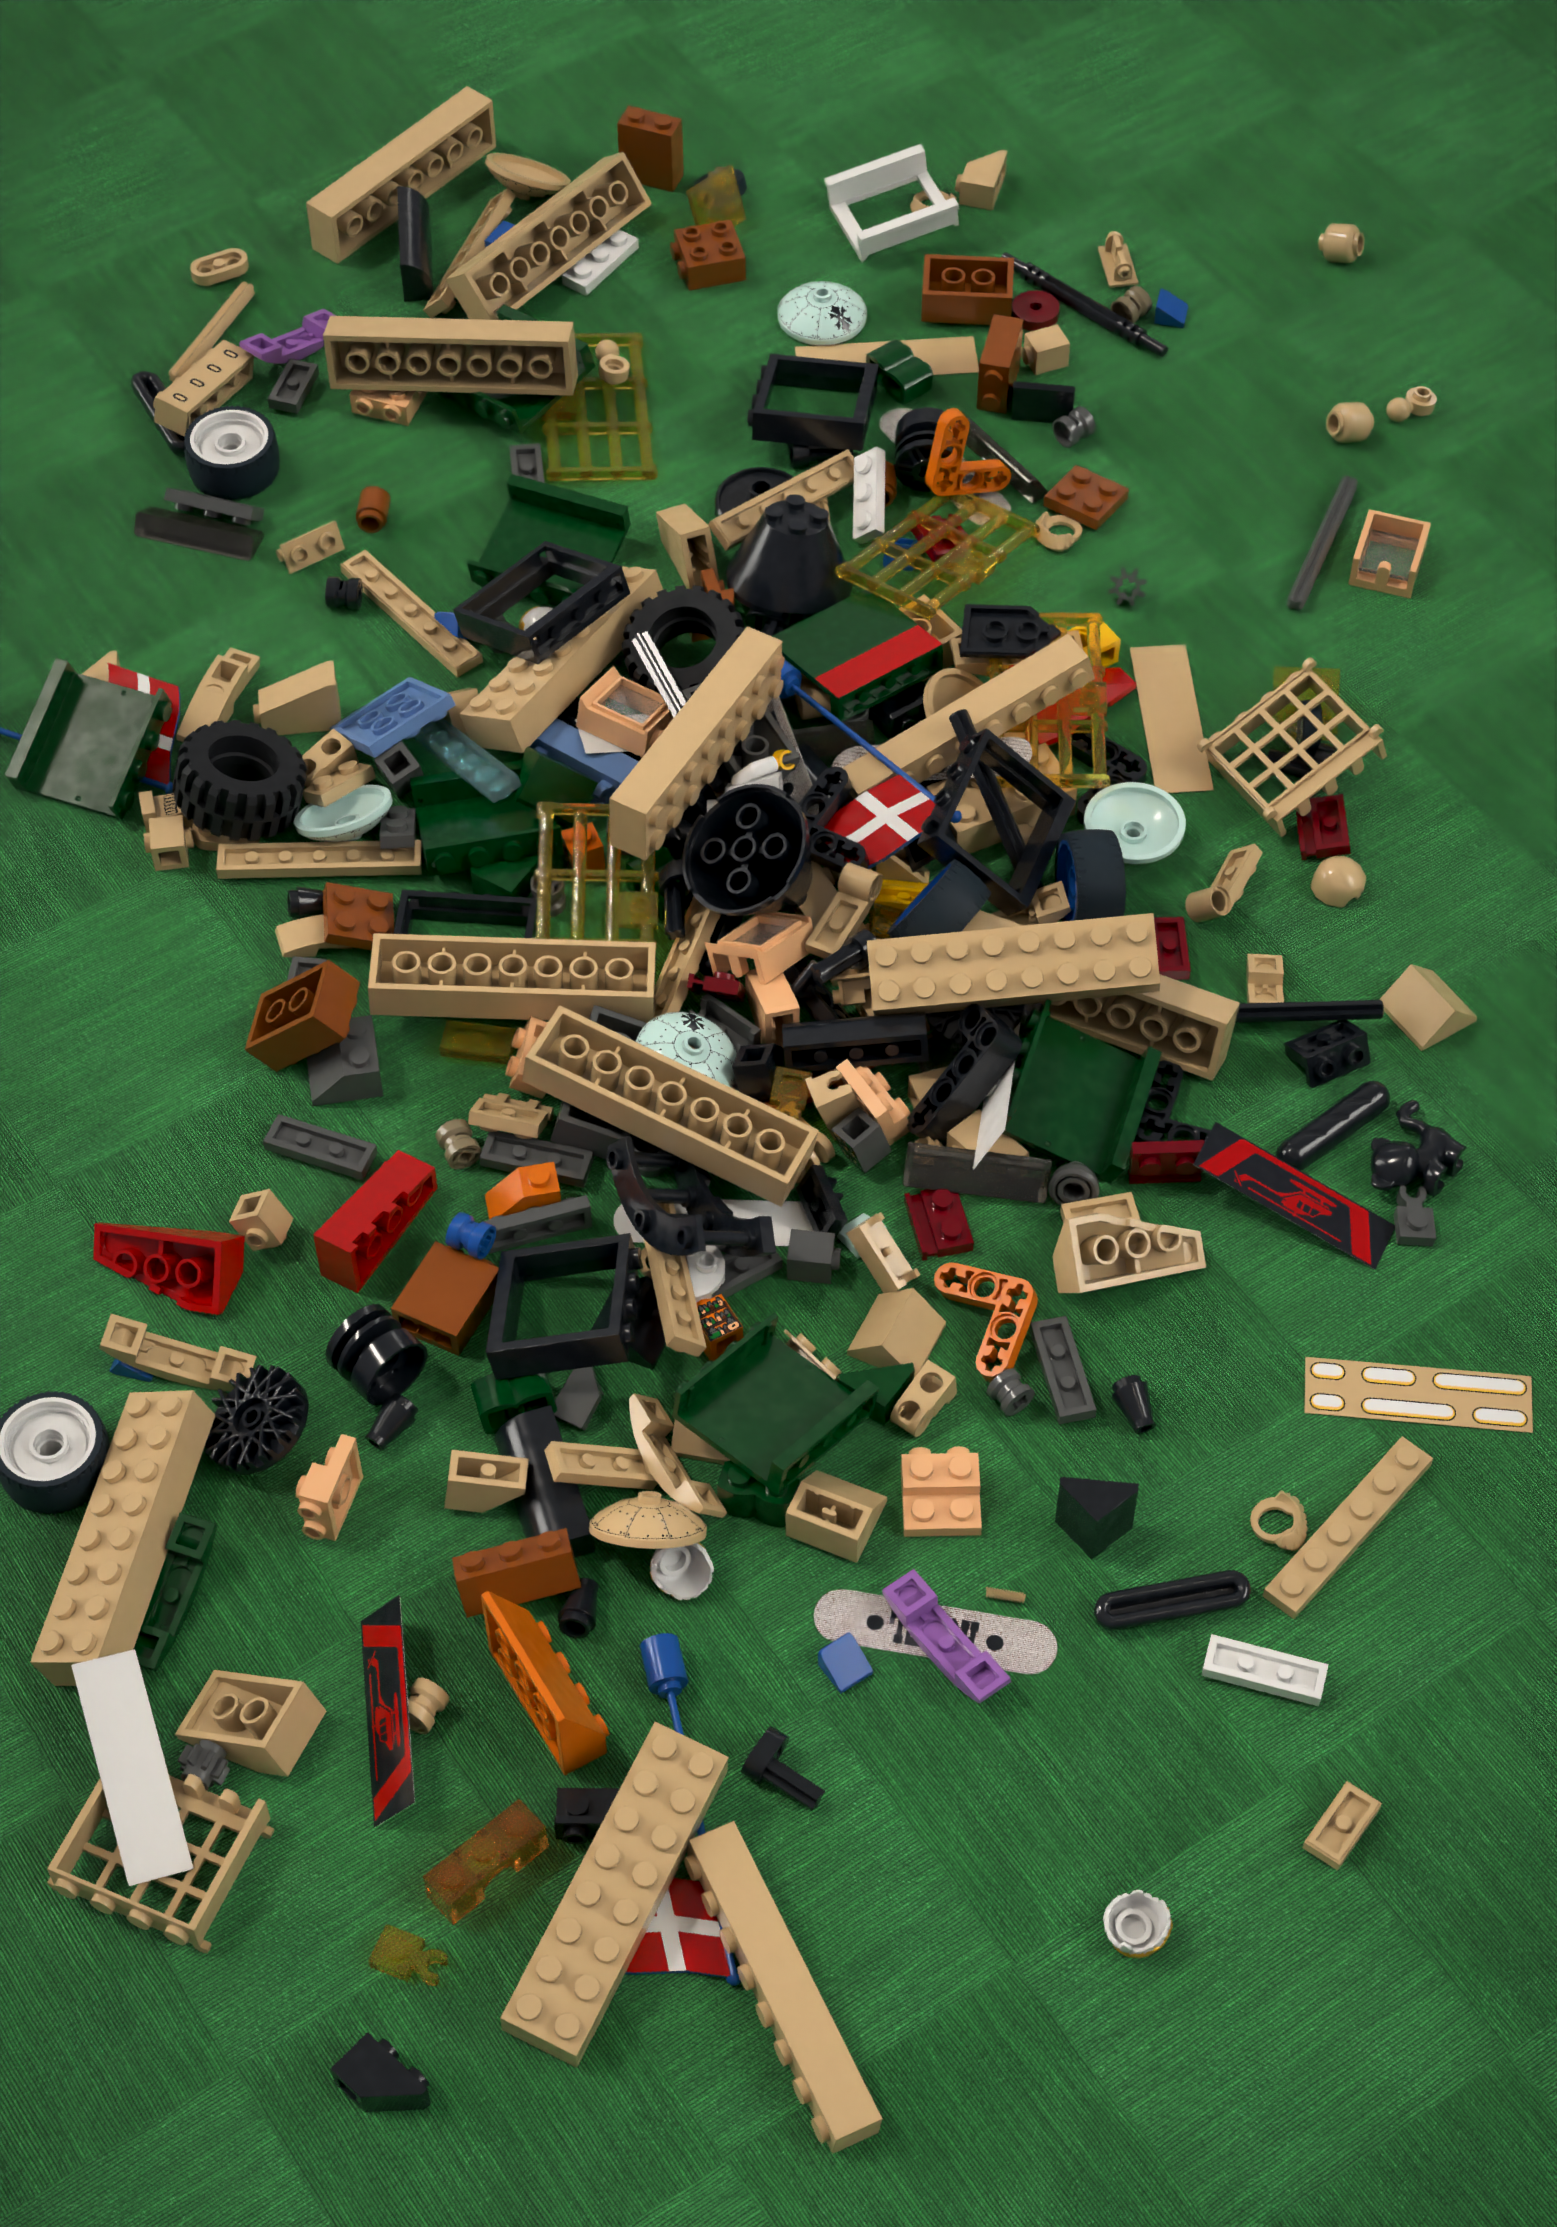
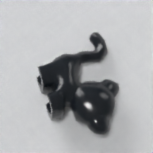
(1401, 1163)

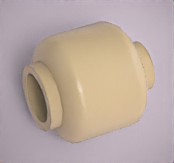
(1341, 243)
(1350, 422)

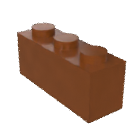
(517, 1570)

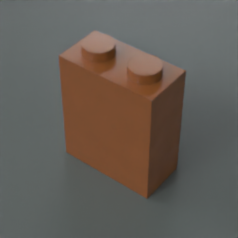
(652, 147)
(999, 364)
(447, 1297)

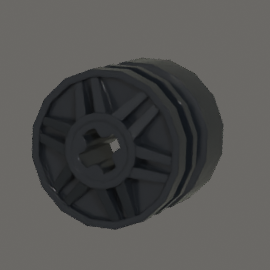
(913, 446)
(376, 1354)

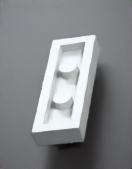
(600, 262)
(869, 495)
(1265, 1670)

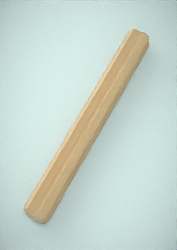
(213, 329)

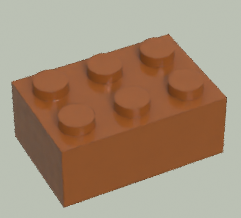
(966, 288)
(303, 1016)

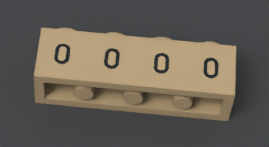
(203, 386)

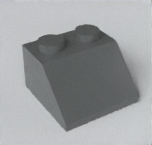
(347, 1068)

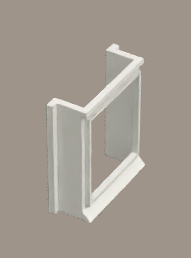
(880, 177)

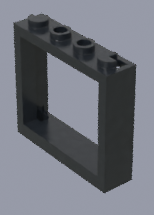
(814, 428)
(602, 590)
(1029, 781)
(465, 909)
(570, 1350)

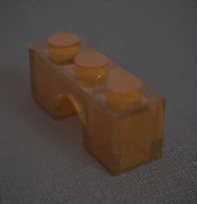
(462, 1877)

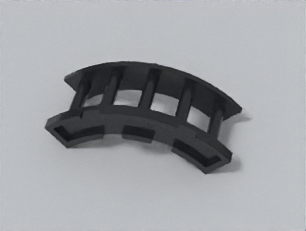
(708, 1218)

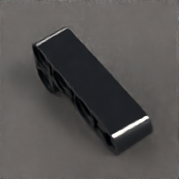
(969, 1076)

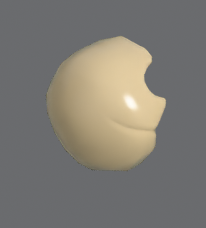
(1338, 881)

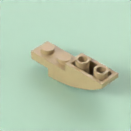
(219, 690)

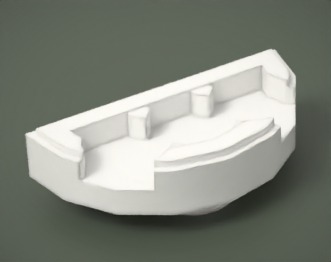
(706, 1272)

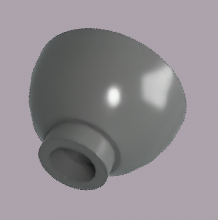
(1073, 1183)

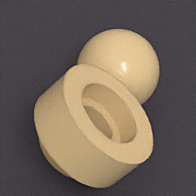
(612, 367)
(1418, 401)

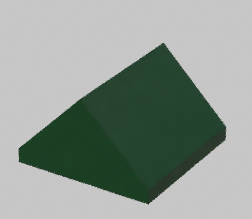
(552, 781)

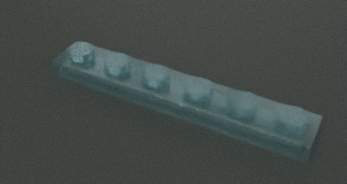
(468, 759)

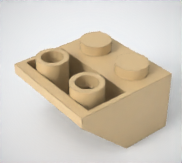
(833, 1515)

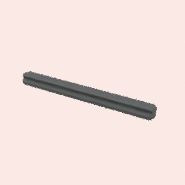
(1322, 543)

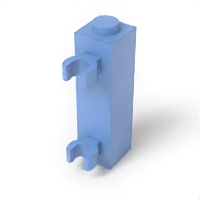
(565, 745)

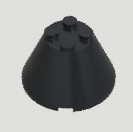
(789, 562)
(749, 853)

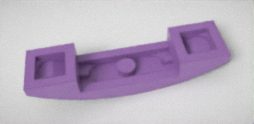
(293, 344)
(943, 1640)

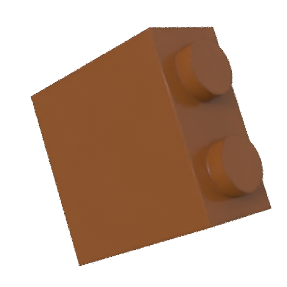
(708, 255)

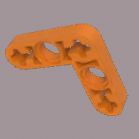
(954, 468)
(1000, 1302)

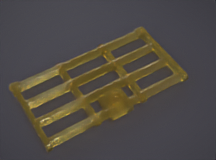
(574, 408)
(969, 560)
(1085, 701)
(623, 908)

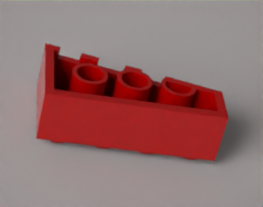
(373, 1220)

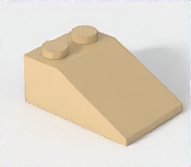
(254, 1719)

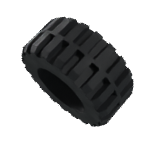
(678, 614)
(239, 780)

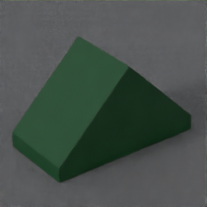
(504, 877)
(891, 1383)

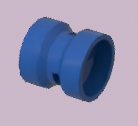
(470, 1235)

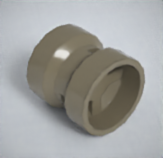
(1133, 304)
(460, 1148)

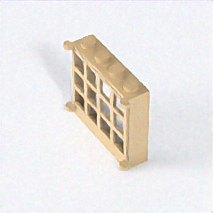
(1322, 775)
(190, 1798)

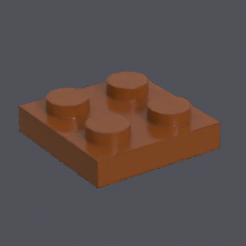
(1086, 497)
(355, 915)

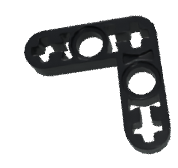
(1115, 769)
(818, 834)
(1160, 1120)

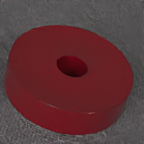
(1036, 308)

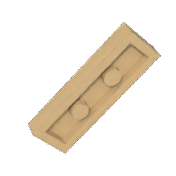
(598, 1465)

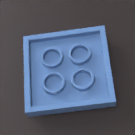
(394, 716)

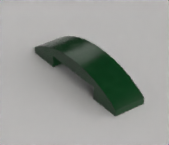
(175, 1589)

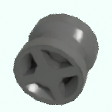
(1010, 1392)

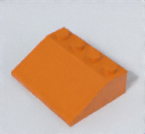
(543, 1684)

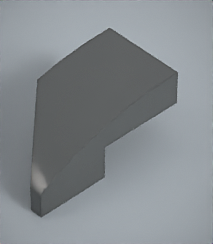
(579, 1398)

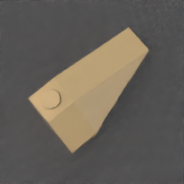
(1114, 1251)

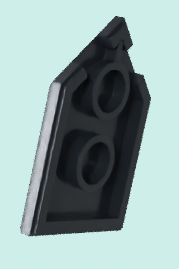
(1004, 631)

